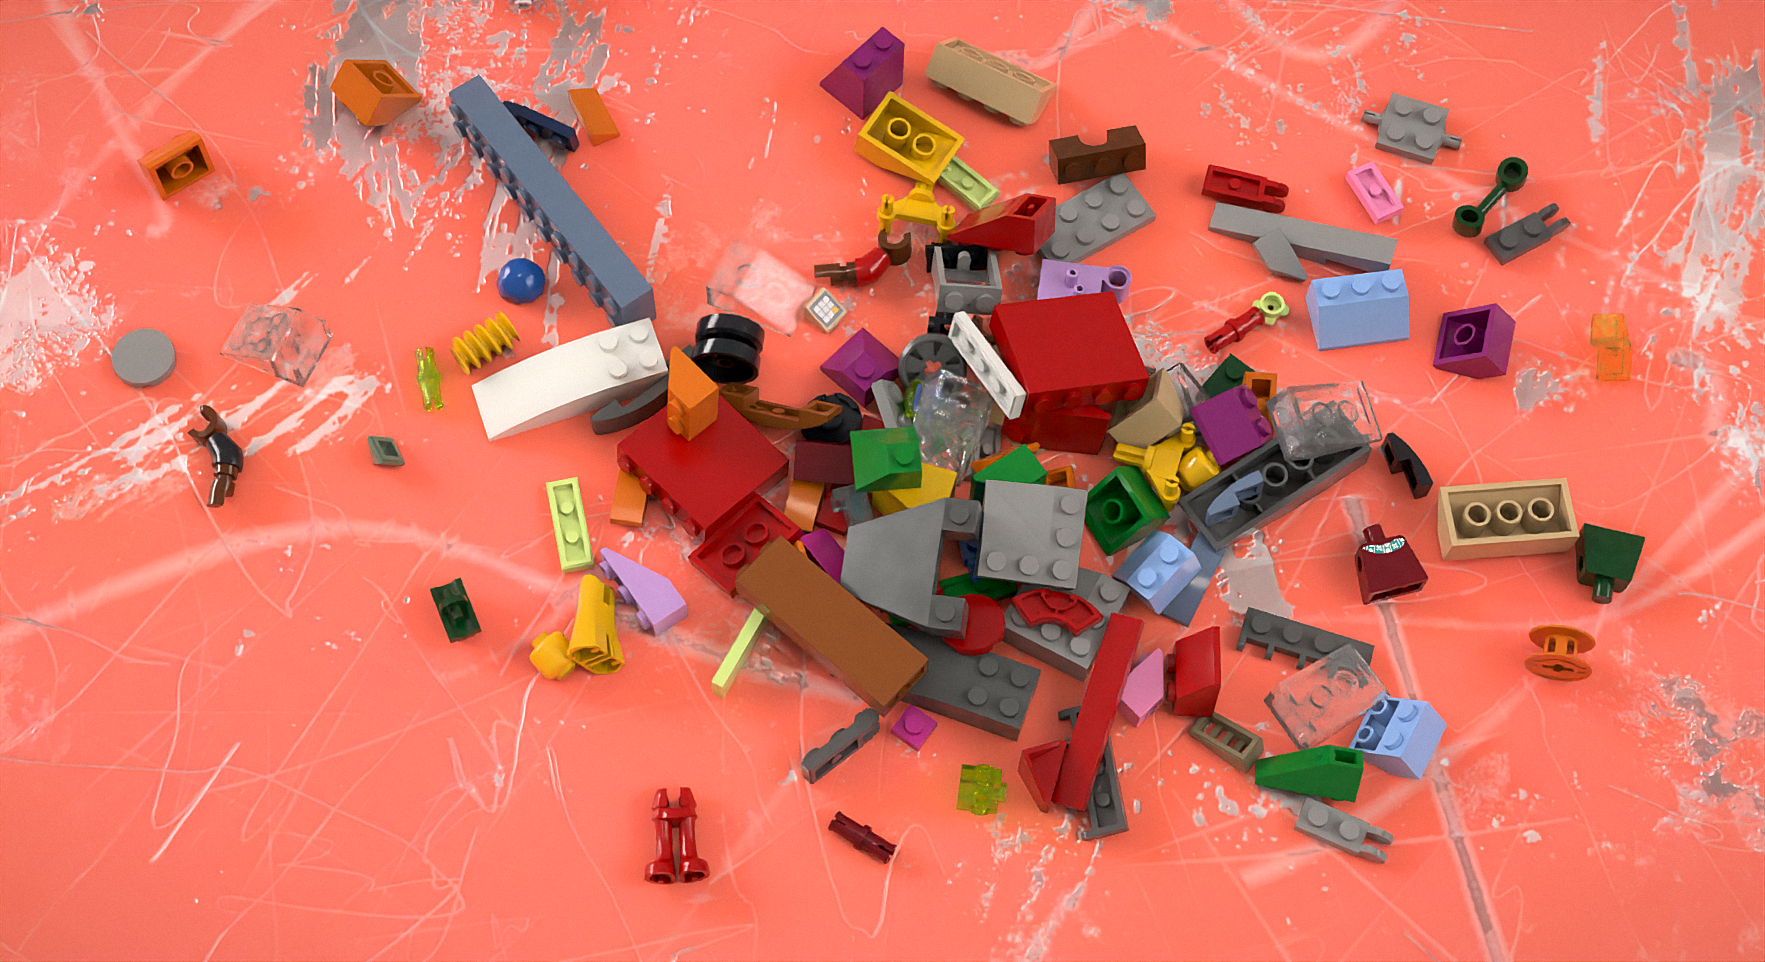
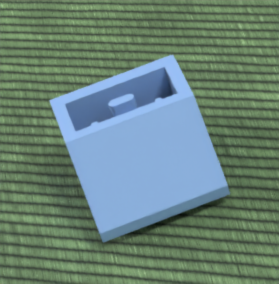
(1400, 736)

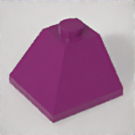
(860, 364)

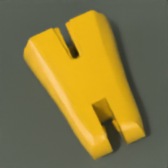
(594, 634)

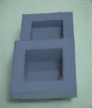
(1227, 503)

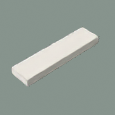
(987, 365)

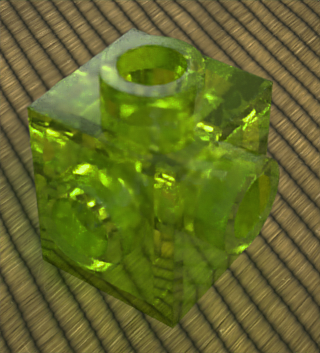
(980, 789)

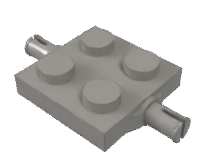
(1412, 128)

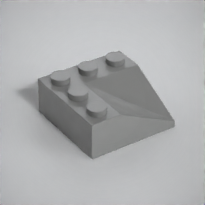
(1031, 534)
(1056, 644)

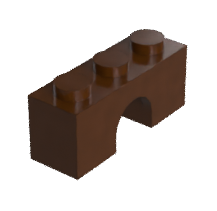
(1076, 161)

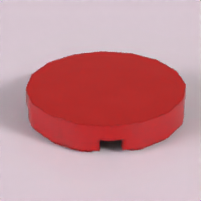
(984, 627)

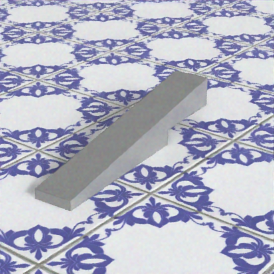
(1307, 238)

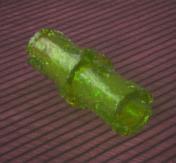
(428, 379)

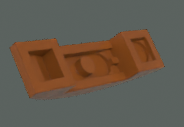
(747, 403)

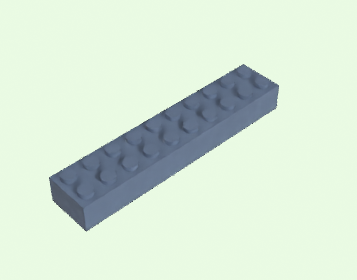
(551, 204)

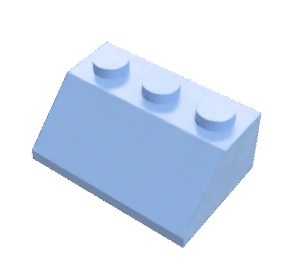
(1359, 309)

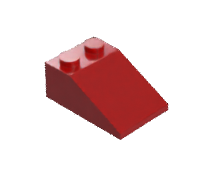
(1063, 429)

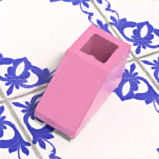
(1143, 688)

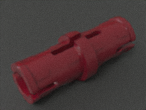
(862, 837)

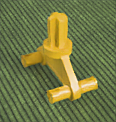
(917, 208)
(1161, 462)

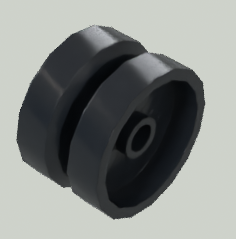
(728, 348)

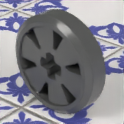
(925, 348)

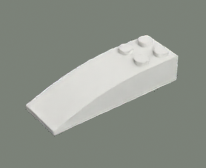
(571, 379)

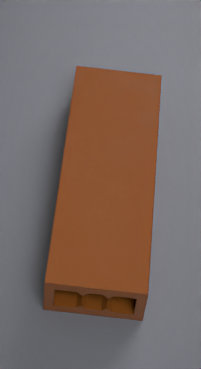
(831, 625)

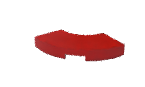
(1056, 608)

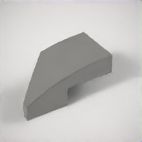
(1279, 256)

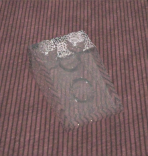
(759, 288)
(1323, 419)
(1325, 697)

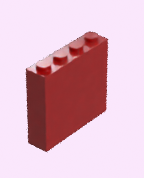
(1069, 351)
(703, 477)

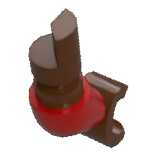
(869, 267)

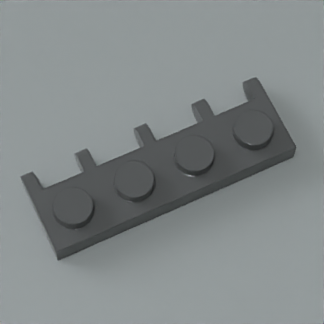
(1294, 638)
(1106, 799)

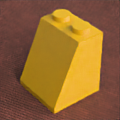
(935, 485)

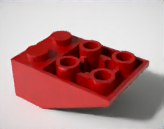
(1011, 225)

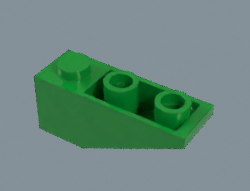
(1317, 771)

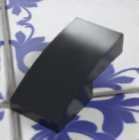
(1403, 459)

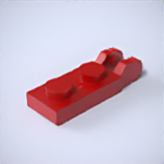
(1244, 189)

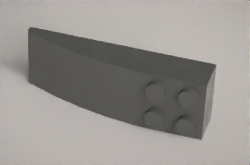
(1284, 489)
(974, 690)

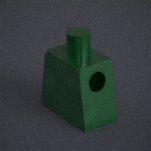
(1606, 560)

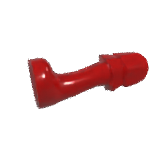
(663, 868)

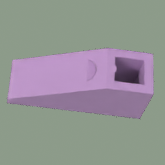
(650, 593)

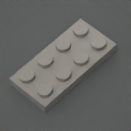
(1096, 220)

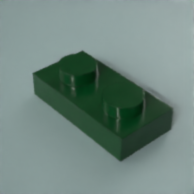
(1226, 376)

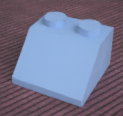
(1158, 570)

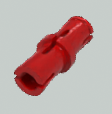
(1234, 330)

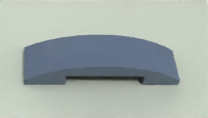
(1186, 603)

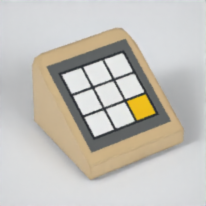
(824, 311)

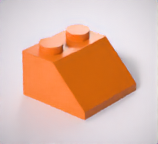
(373, 91)
(177, 164)
(690, 396)

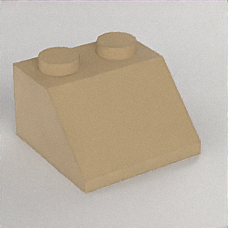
(1150, 417)

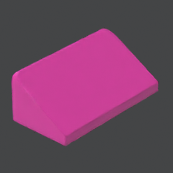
(824, 552)

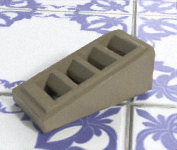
(1233, 756)

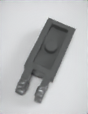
(1525, 234)
(840, 746)

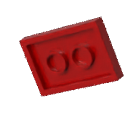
(740, 542)

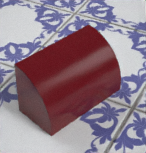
(823, 462)

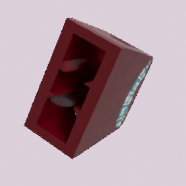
(1387, 567)

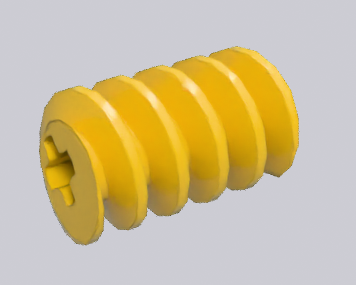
(483, 342)

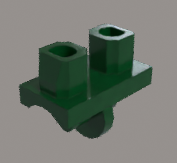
(455, 611)

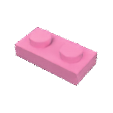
(1374, 192)

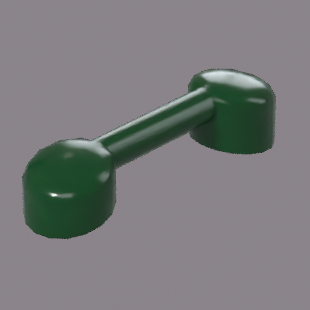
(1509, 178)

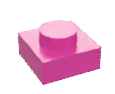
(914, 727)

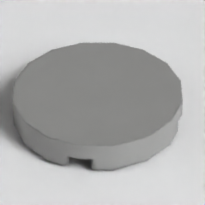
(143, 358)

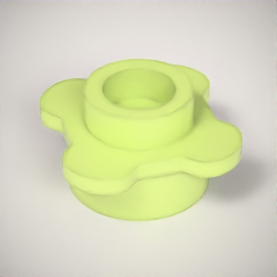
(1275, 301)

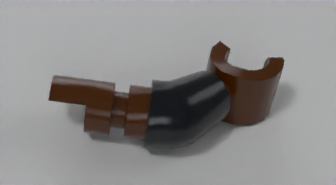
(226, 456)

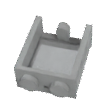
(965, 288)

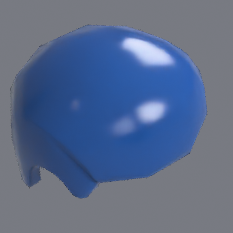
(521, 281)

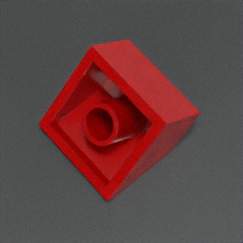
(1195, 674)

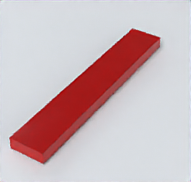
(1097, 712)

